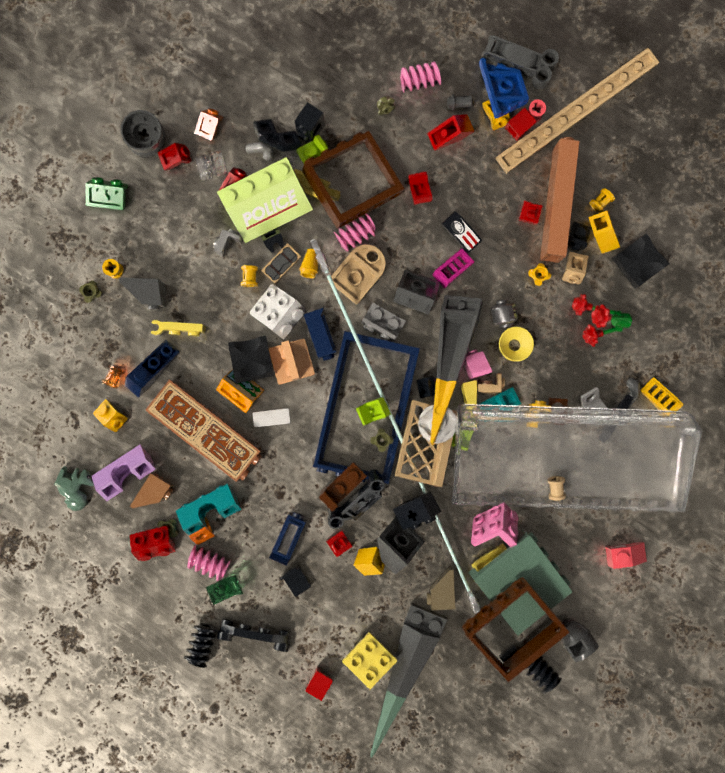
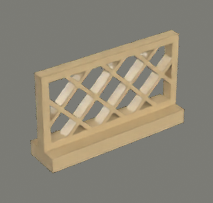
(440, 457)

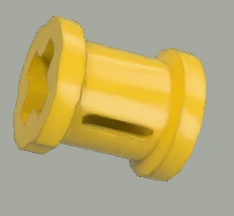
(602, 200)
(108, 265)
(249, 276)

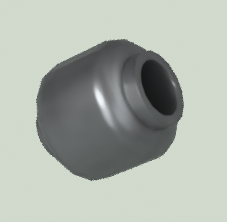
(504, 313)

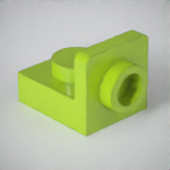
(312, 149)

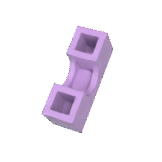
(109, 479)

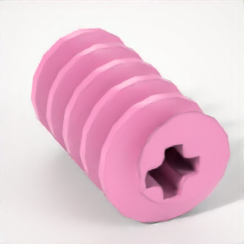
(420, 76)
(355, 232)
(208, 563)

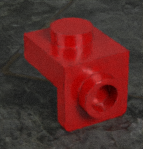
(420, 188)

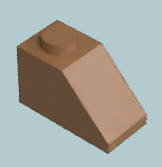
(153, 491)

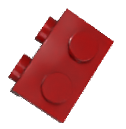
(151, 543)

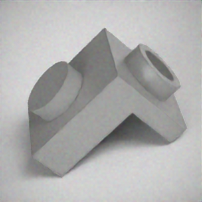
(221, 243)

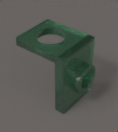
(223, 589)

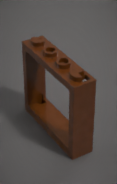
(337, 218)
(530, 651)

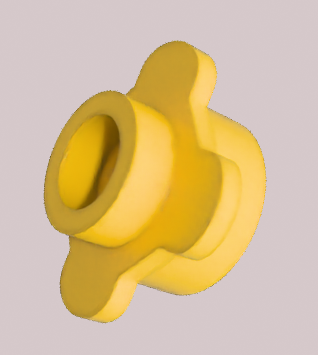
(545, 275)

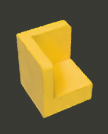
(369, 561)

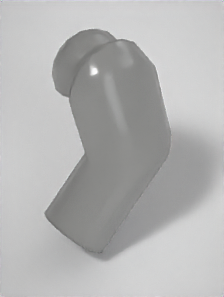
(262, 148)

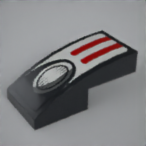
(461, 232)

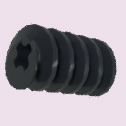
(201, 644)
(543, 674)

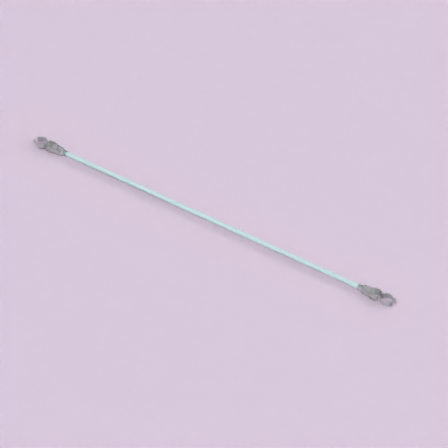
(321, 259)

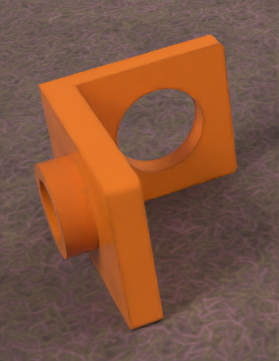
(203, 534)

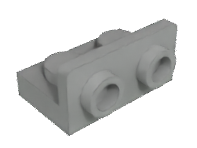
(383, 322)

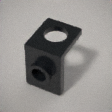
(296, 580)

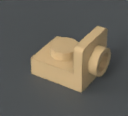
(575, 268)
(489, 387)

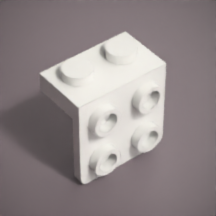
(278, 311)

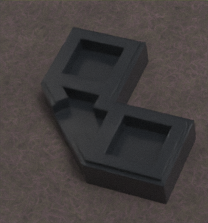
(282, 141)

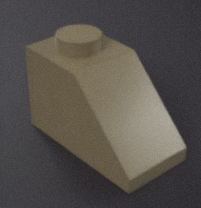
(442, 592)

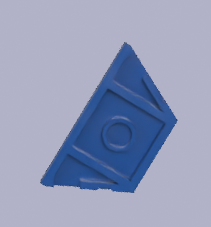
(504, 88)

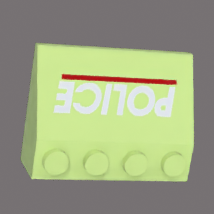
(265, 200)

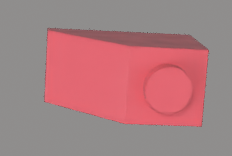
(626, 555)

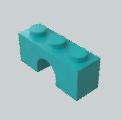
(193, 514)

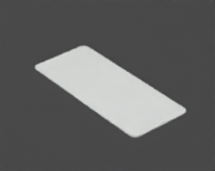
(271, 417)

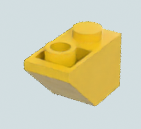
(604, 232)

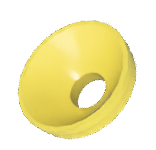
(523, 337)

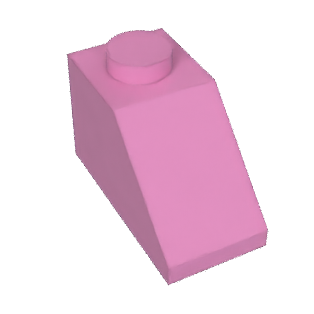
(476, 364)

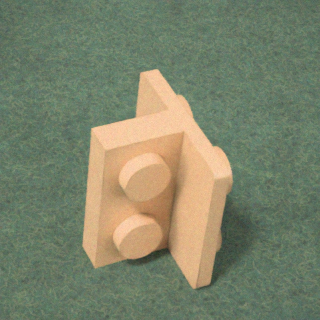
(291, 361)

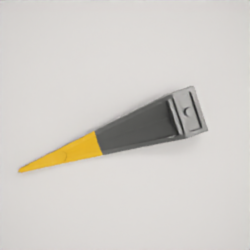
(457, 328)

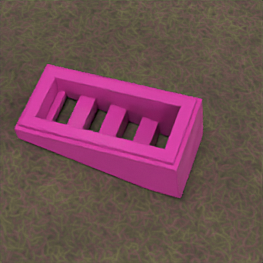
(444, 276)

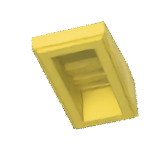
(469, 392)

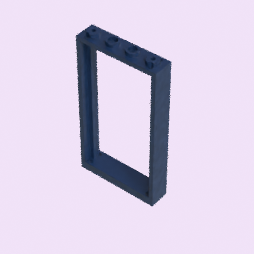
(324, 466)

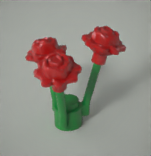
(600, 317)

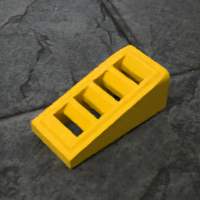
(665, 393)

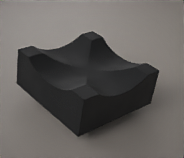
(640, 261)
(250, 359)

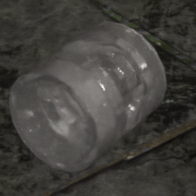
(211, 165)

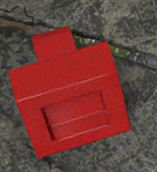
(530, 213)
(339, 543)

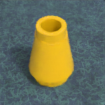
(309, 266)

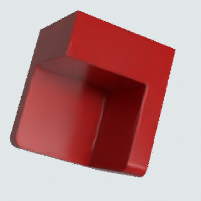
(520, 124)
(318, 684)

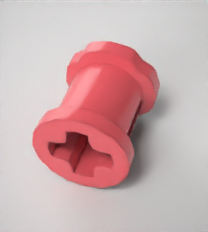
(539, 106)

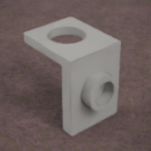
(594, 401)

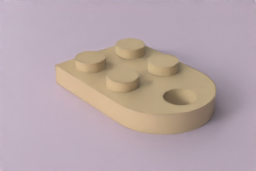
(358, 274)

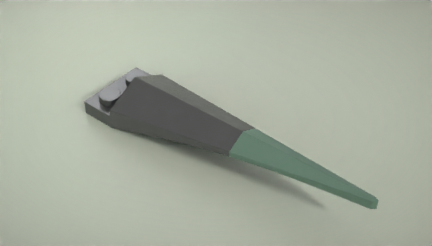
(416, 643)

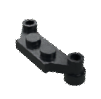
(359, 502)
(279, 639)

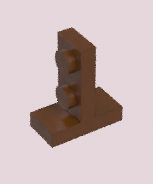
(342, 486)

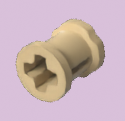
(556, 488)

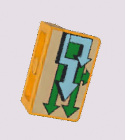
(240, 394)

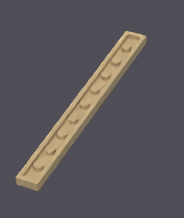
(577, 110)

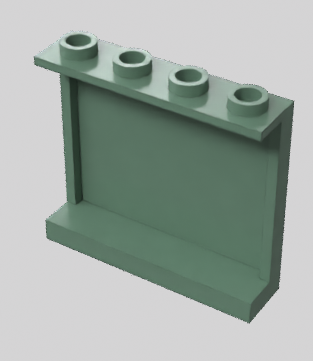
(532, 563)

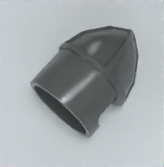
(579, 641)

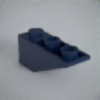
(151, 368)

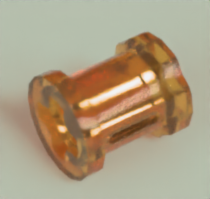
(113, 376)

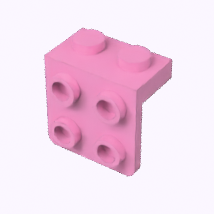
(495, 522)

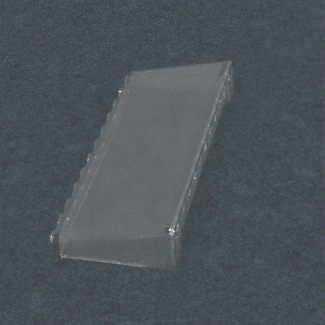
(604, 454)

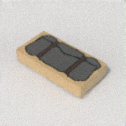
(281, 263)

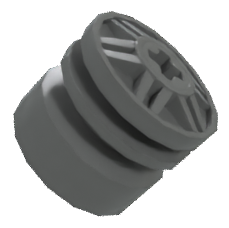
(137, 125)

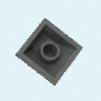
(147, 291)
(398, 546)

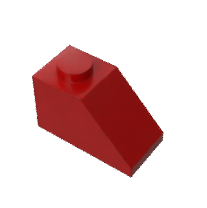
(451, 131)

